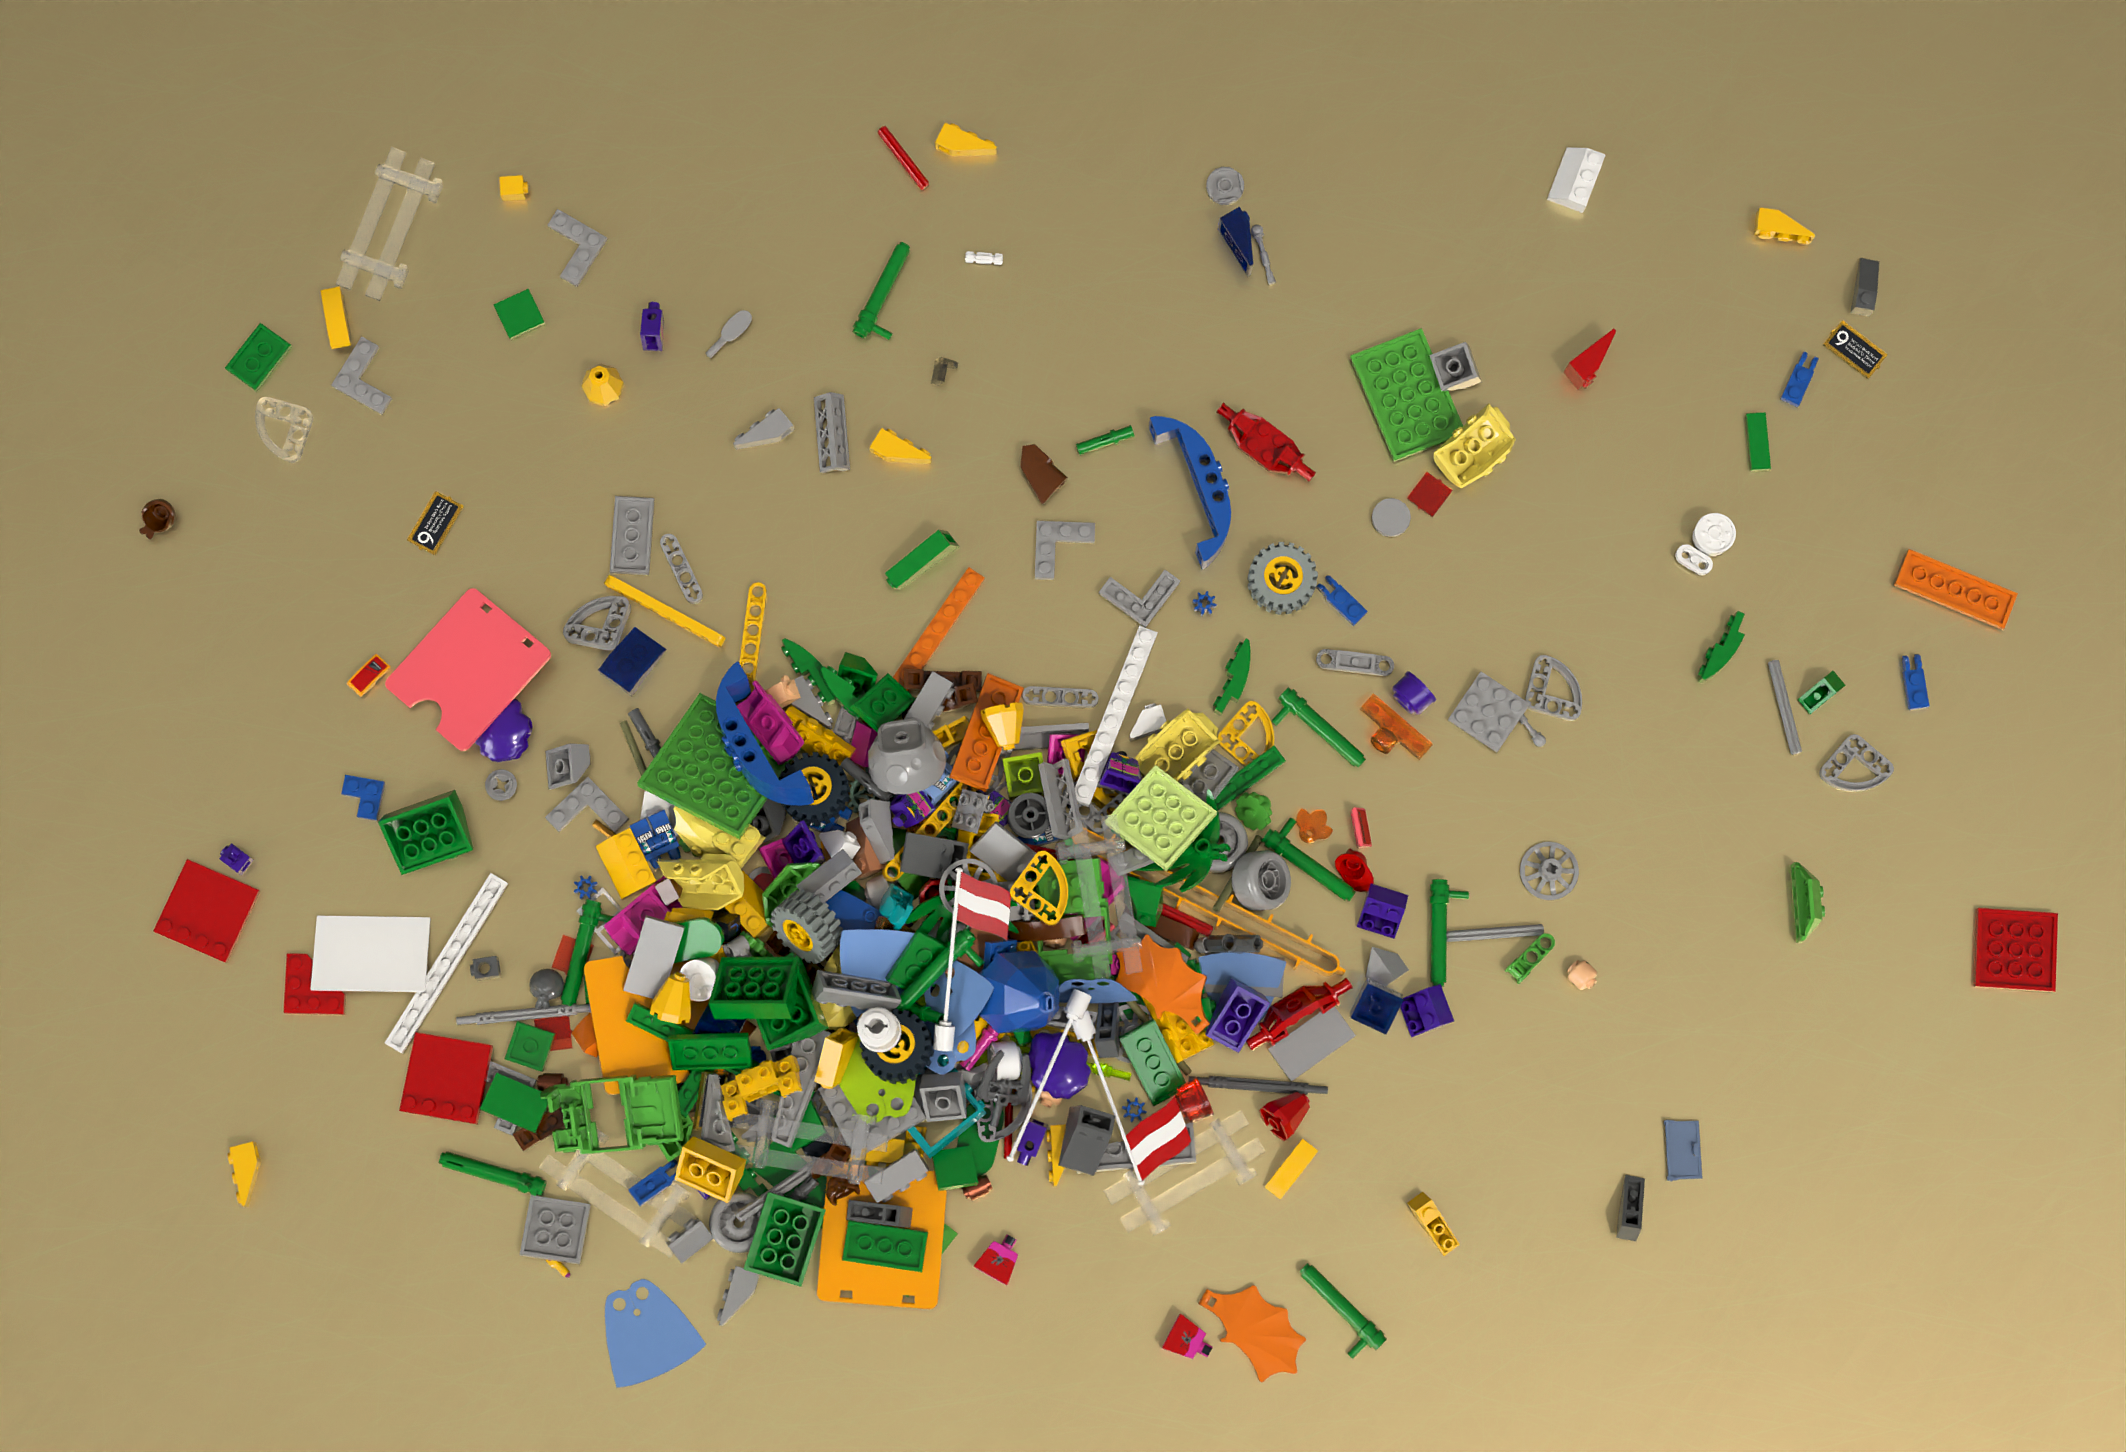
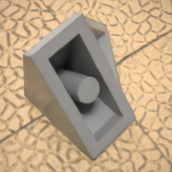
(1385, 966)

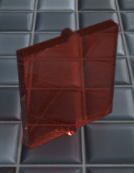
(1429, 494)
(564, 954)
(561, 1028)

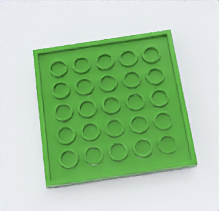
(701, 777)

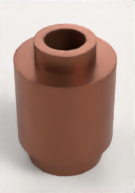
(550, 1079)
(979, 1190)

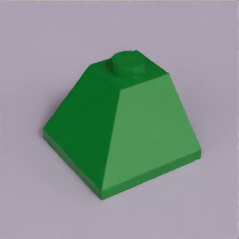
(858, 671)
(1145, 901)

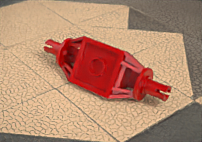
(1265, 443)
(1294, 1007)

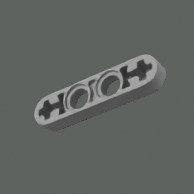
(682, 568)
(1060, 694)

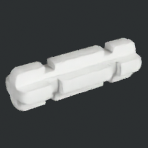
(984, 258)

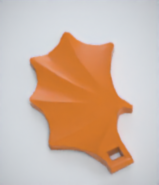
(1166, 983)
(1257, 1330)

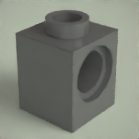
(494, 971)

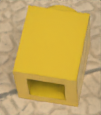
(513, 188)

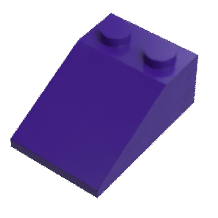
(802, 845)
(1236, 1015)

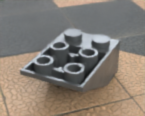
(931, 855)
(1085, 1139)

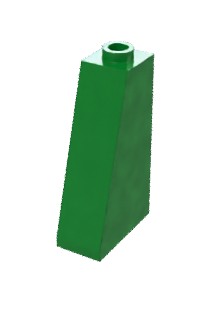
(921, 559)

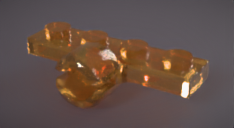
(1393, 729)

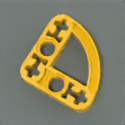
(1236, 734)
(1028, 886)

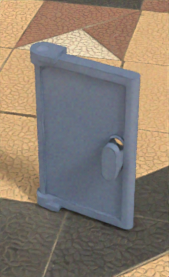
(1681, 1144)

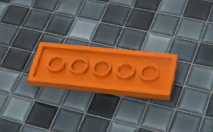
(1955, 589)
(978, 750)

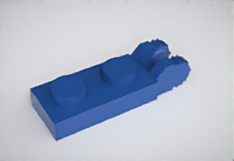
(1798, 381)
(1343, 601)
(1915, 684)
(653, 1184)

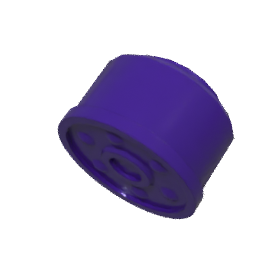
(1412, 694)

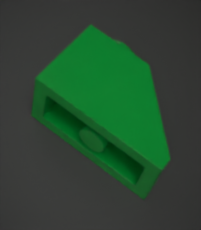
(1821, 692)

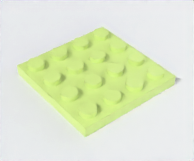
(1162, 817)

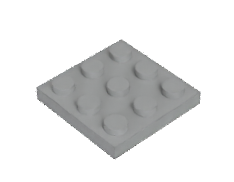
(1489, 712)
(555, 1229)

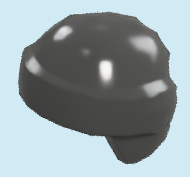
(545, 986)

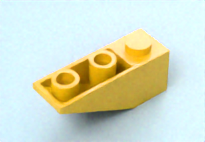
(961, 143)
(1778, 225)
(894, 449)
(1055, 1136)
(246, 1167)
(1433, 1223)

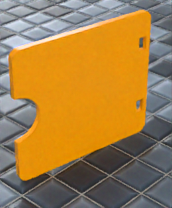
(621, 1045)
(882, 1284)

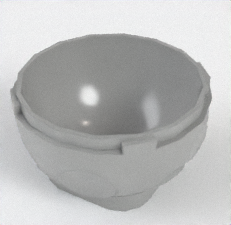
(906, 757)

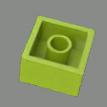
(1023, 775)

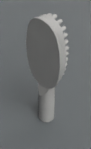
(732, 329)

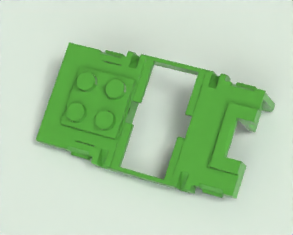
(1049, 889)
(649, 1106)

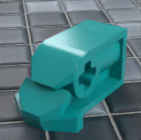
(896, 906)

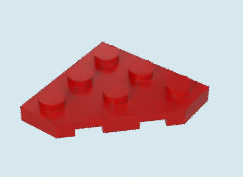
(298, 993)

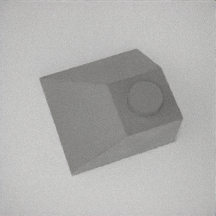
(566, 764)

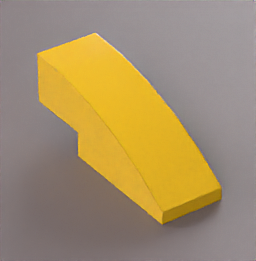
(335, 317)
(952, 733)
(1291, 1169)

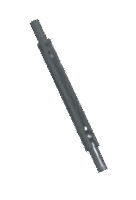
(1260, 1085)

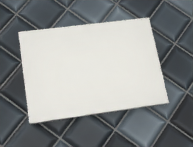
(370, 954)

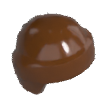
(157, 517)
(839, 1188)

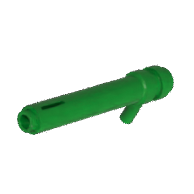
(868, 316)
(1299, 707)
(1283, 847)
(1439, 902)
(588, 921)
(963, 942)
(522, 1181)
(1366, 1329)

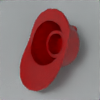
(1354, 870)

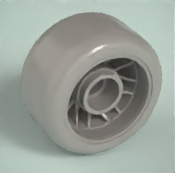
(1235, 836)
(1261, 880)
(722, 1223)

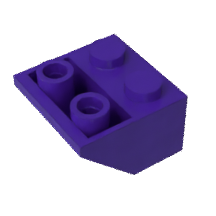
(1382, 911)
(1426, 1010)

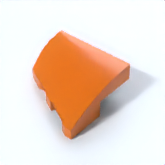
(585, 1036)

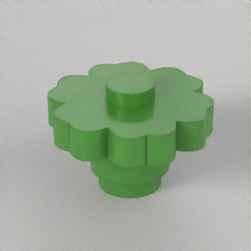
(1254, 810)
(756, 946)

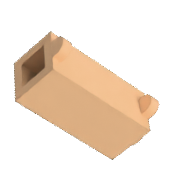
(784, 692)

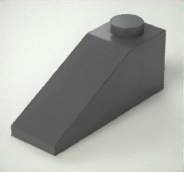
(1865, 287)
(1108, 1030)
(1631, 1208)
(879, 1213)

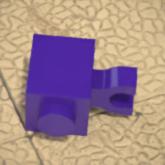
(235, 858)

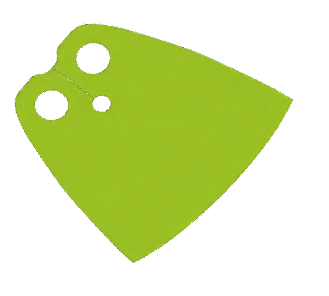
(862, 1086)

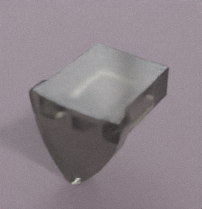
(940, 368)

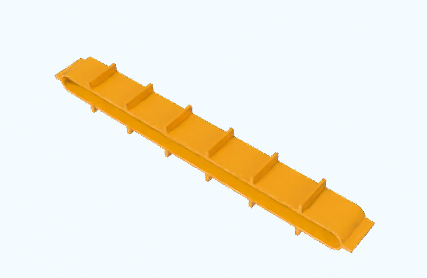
(1267, 923)

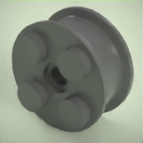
(1018, 819)

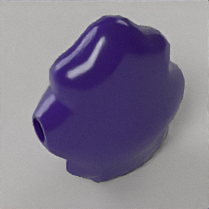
(506, 735)
(1069, 1070)

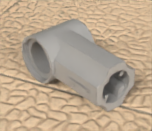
(737, 947)

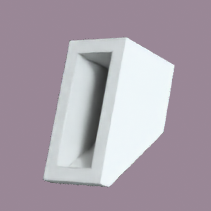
(1148, 722)
(837, 840)

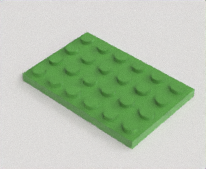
(1406, 395)

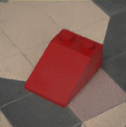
(1583, 368)

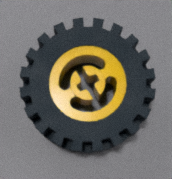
(833, 781)
(910, 1061)

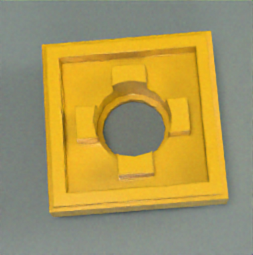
(1070, 748)

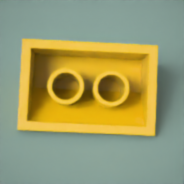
(626, 863)
(750, 908)
(710, 1169)

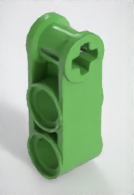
(1521, 967)

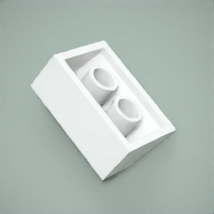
(1576, 178)

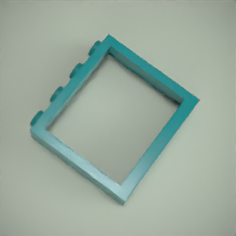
(978, 1105)

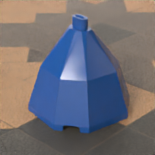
(1023, 992)

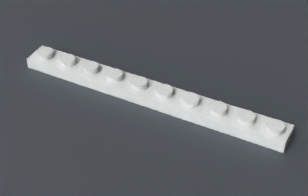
(1114, 715)
(446, 963)

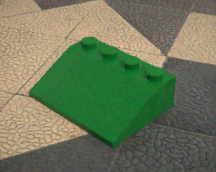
(427, 832)
(755, 988)
(806, 1018)
(784, 1238)

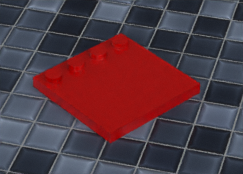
(206, 911)
(2016, 950)
(446, 1078)

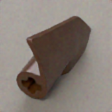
(1041, 472)

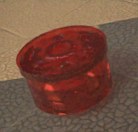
(1193, 1101)

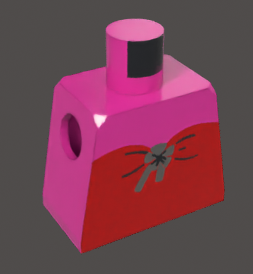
(998, 1260)
(1186, 1339)

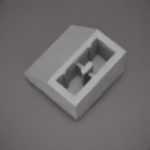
(689, 1240)

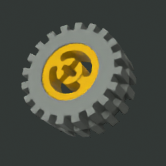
(1301, 587)
(807, 926)

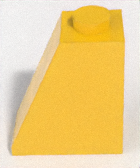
(835, 1057)

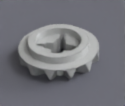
(504, 776)

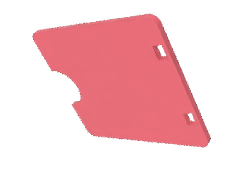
(470, 667)

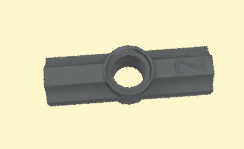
(1234, 943)

